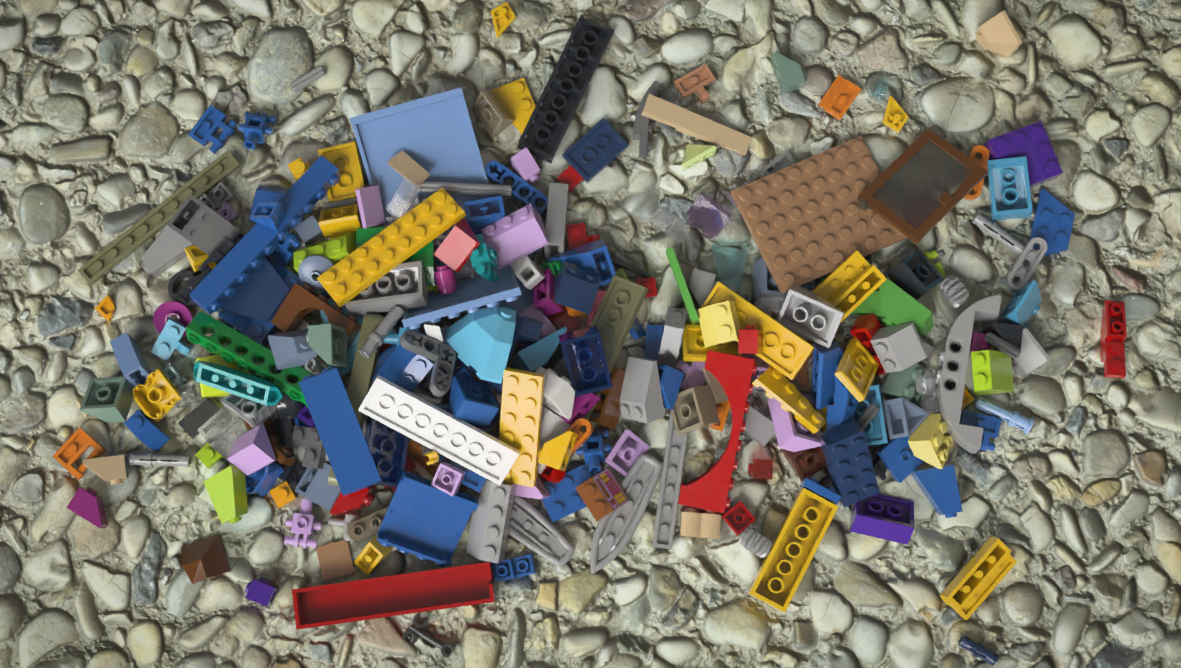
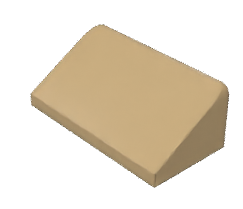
(408, 168)

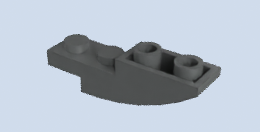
(642, 124)

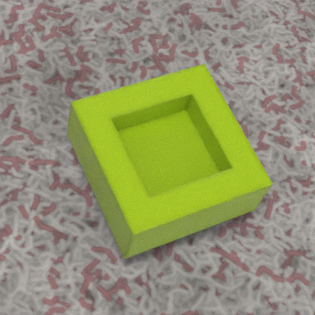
(208, 456)

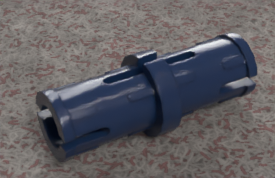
(978, 650)

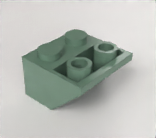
(903, 385)

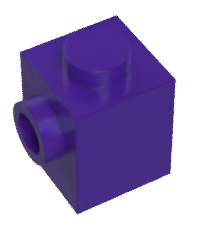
(261, 591)

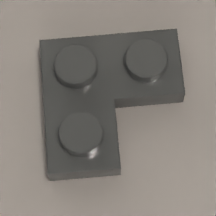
(314, 449)

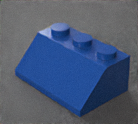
(405, 368)
(823, 372)

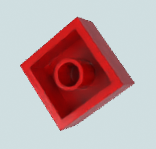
(738, 518)

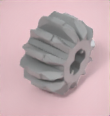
(954, 291)
(755, 542)

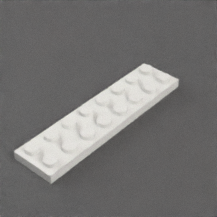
(439, 430)

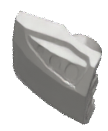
(250, 411)

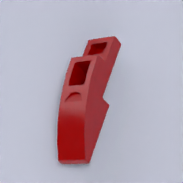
(1112, 339)

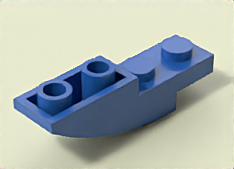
(843, 407)

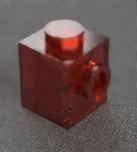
(760, 469)

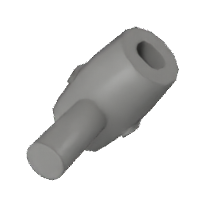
(349, 517)

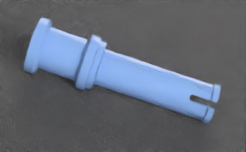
(1012, 418)

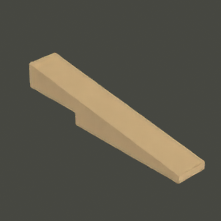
(695, 125)

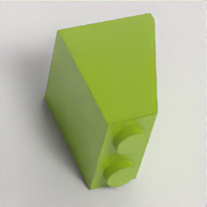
(991, 372)

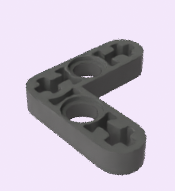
(437, 355)

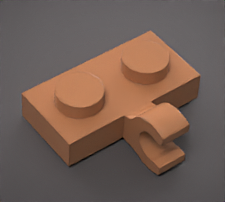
(695, 82)

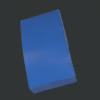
(514, 568)

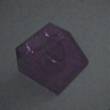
(708, 217)

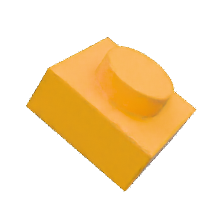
(283, 494)

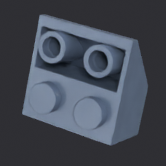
(316, 488)

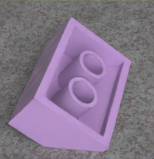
(516, 235)
(789, 432)

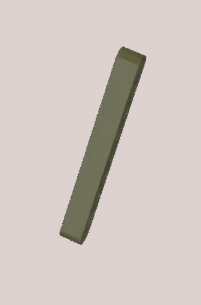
(362, 374)

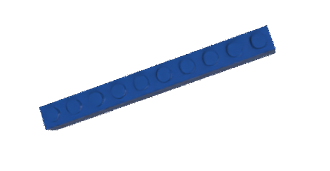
(263, 240)

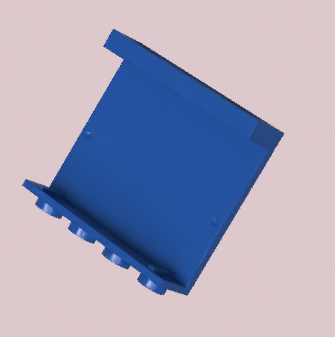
(425, 520)

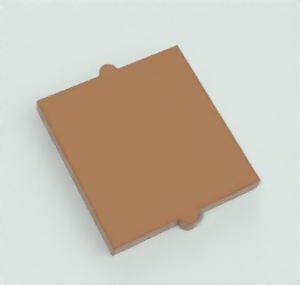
(335, 560)

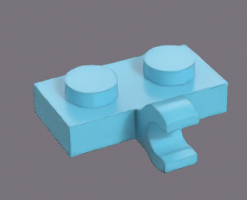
(170, 340)

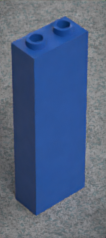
(339, 431)

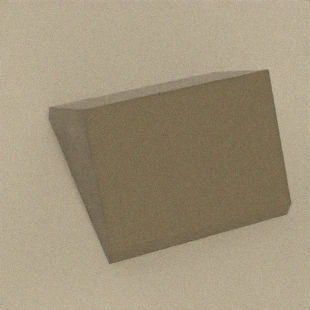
(492, 113)

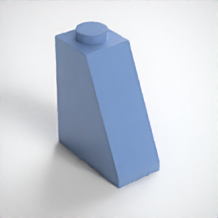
(130, 359)

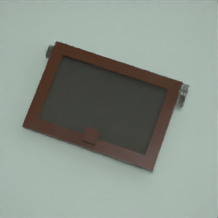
(922, 185)

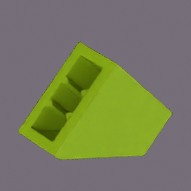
(228, 494)

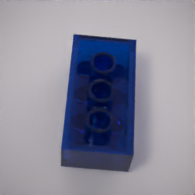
(388, 451)

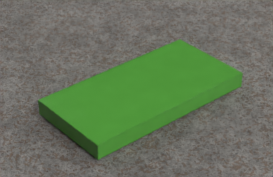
(682, 286)

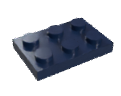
(595, 150)

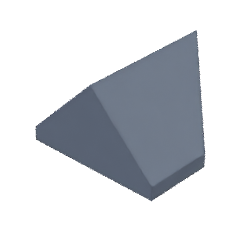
(903, 417)

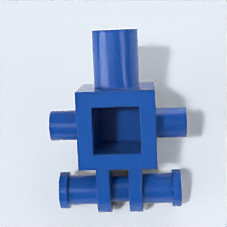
(257, 128)
(594, 450)

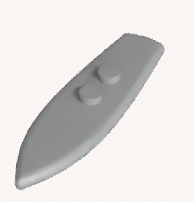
(619, 526)
(538, 533)

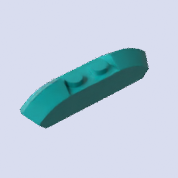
(236, 383)

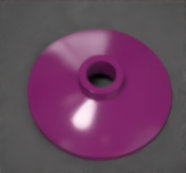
(170, 309)

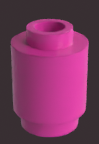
(445, 279)

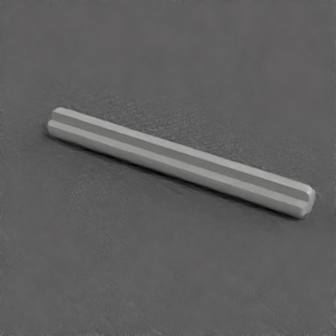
(467, 188)

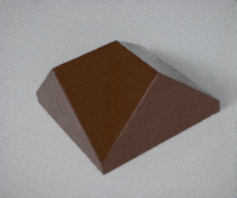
(204, 559)

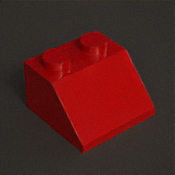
(353, 502)

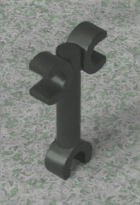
(416, 630)

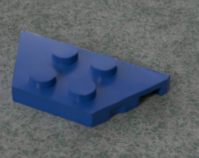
(1052, 223)

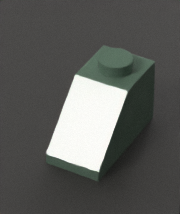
(788, 73)

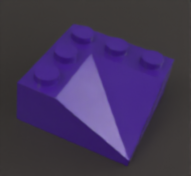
(1032, 143)

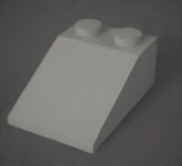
(810, 316)
(641, 391)

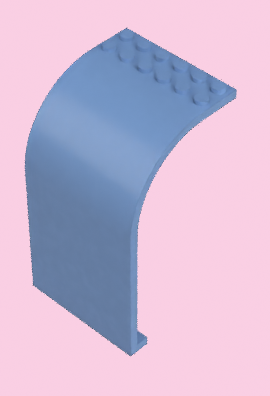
(443, 142)

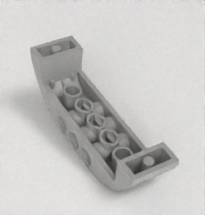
(951, 400)

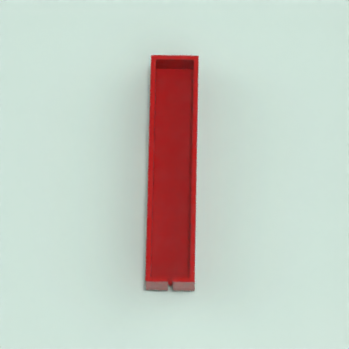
(393, 595)

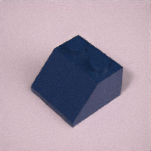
(576, 287)

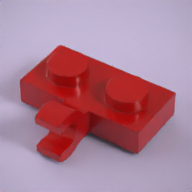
(577, 236)

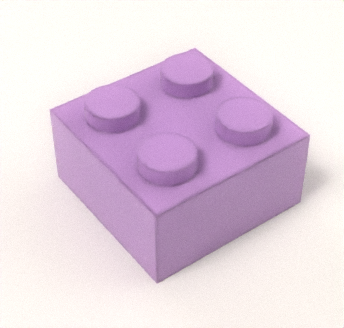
(448, 478)

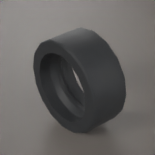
(173, 283)

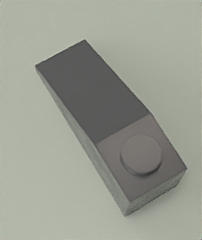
(671, 336)

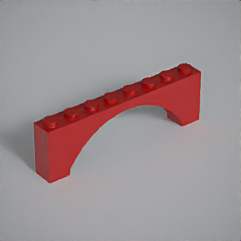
(712, 487)

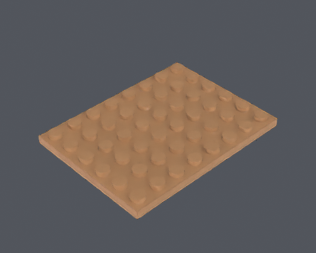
(811, 217)

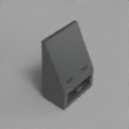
(202, 225)

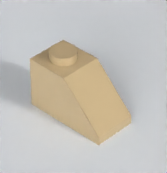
(108, 468)

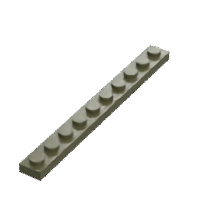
(157, 218)

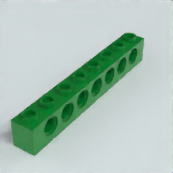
(205, 324)

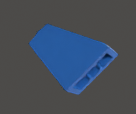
(940, 489)

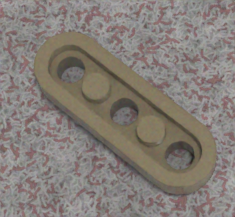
(365, 525)

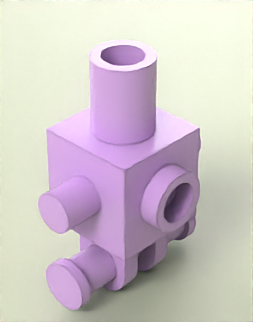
(303, 524)

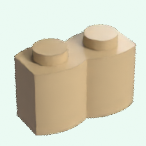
(700, 524)

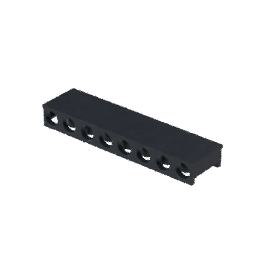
(565, 89)

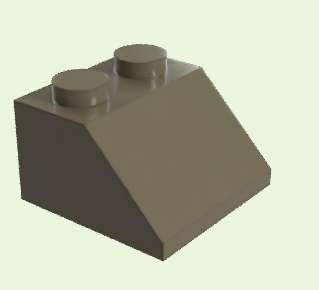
(694, 410)

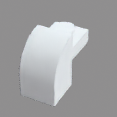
(527, 272)

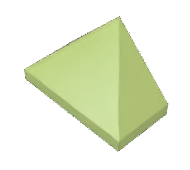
(696, 154)

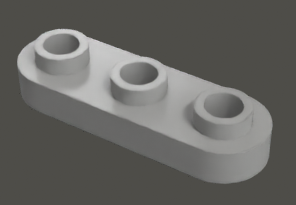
(1033, 256)

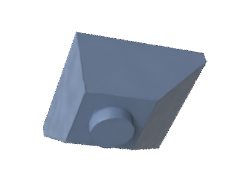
(291, 349)

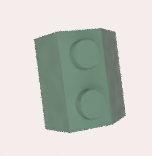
(329, 343)
(108, 399)

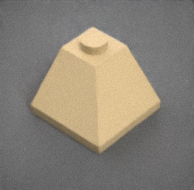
(998, 35)

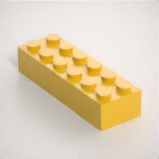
(792, 550)

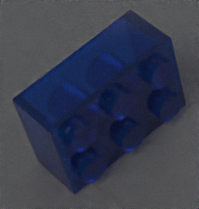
(585, 361)

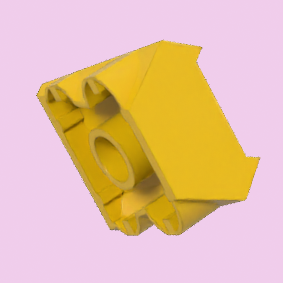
(156, 395)

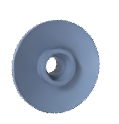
(314, 265)

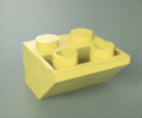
(931, 441)

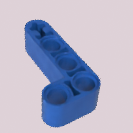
(517, 187)

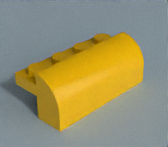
(850, 283)
(978, 577)

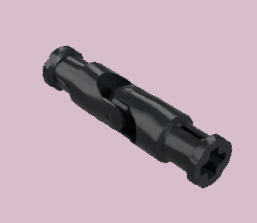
(204, 269)

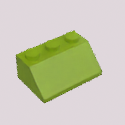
(332, 248)

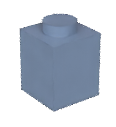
(308, 231)

